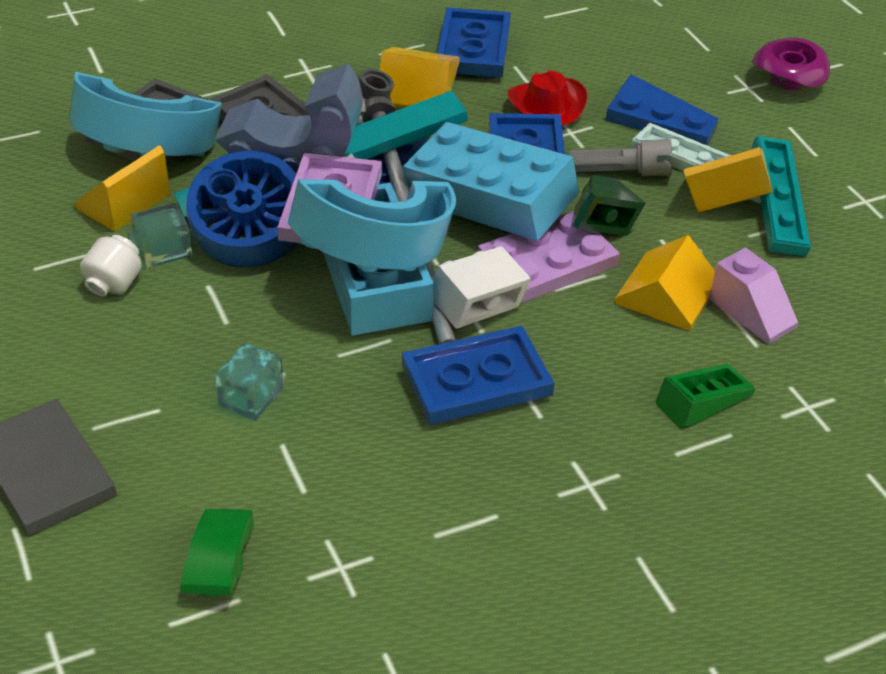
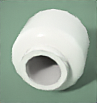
(110, 265)

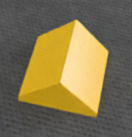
(418, 74)
(728, 180)
(128, 191)
(670, 284)

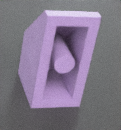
(753, 295)

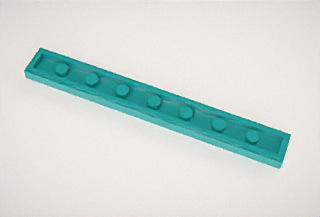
(386, 132)

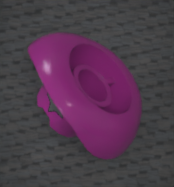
(794, 62)

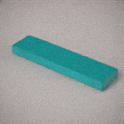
(783, 207)

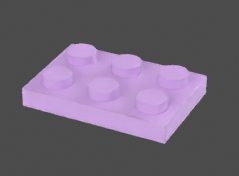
(354, 174)
(558, 256)

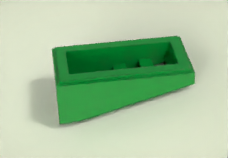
(698, 394)

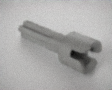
(640, 158)

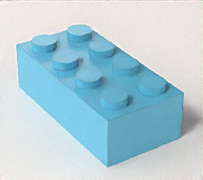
(497, 178)
(382, 297)

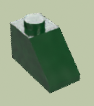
(607, 207)

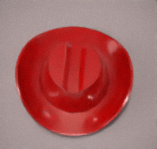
(550, 95)

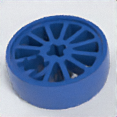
(241, 210)

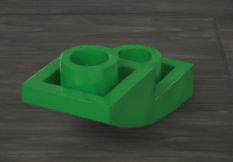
(216, 552)

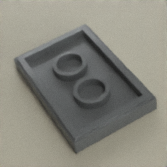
(49, 468)

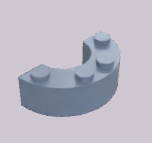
(327, 130)

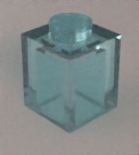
(160, 235)
(250, 381)

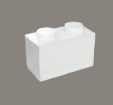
(479, 286)

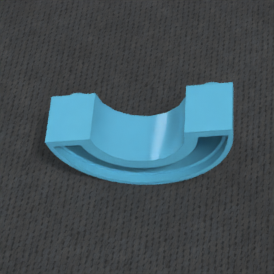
(142, 123)
(372, 231)

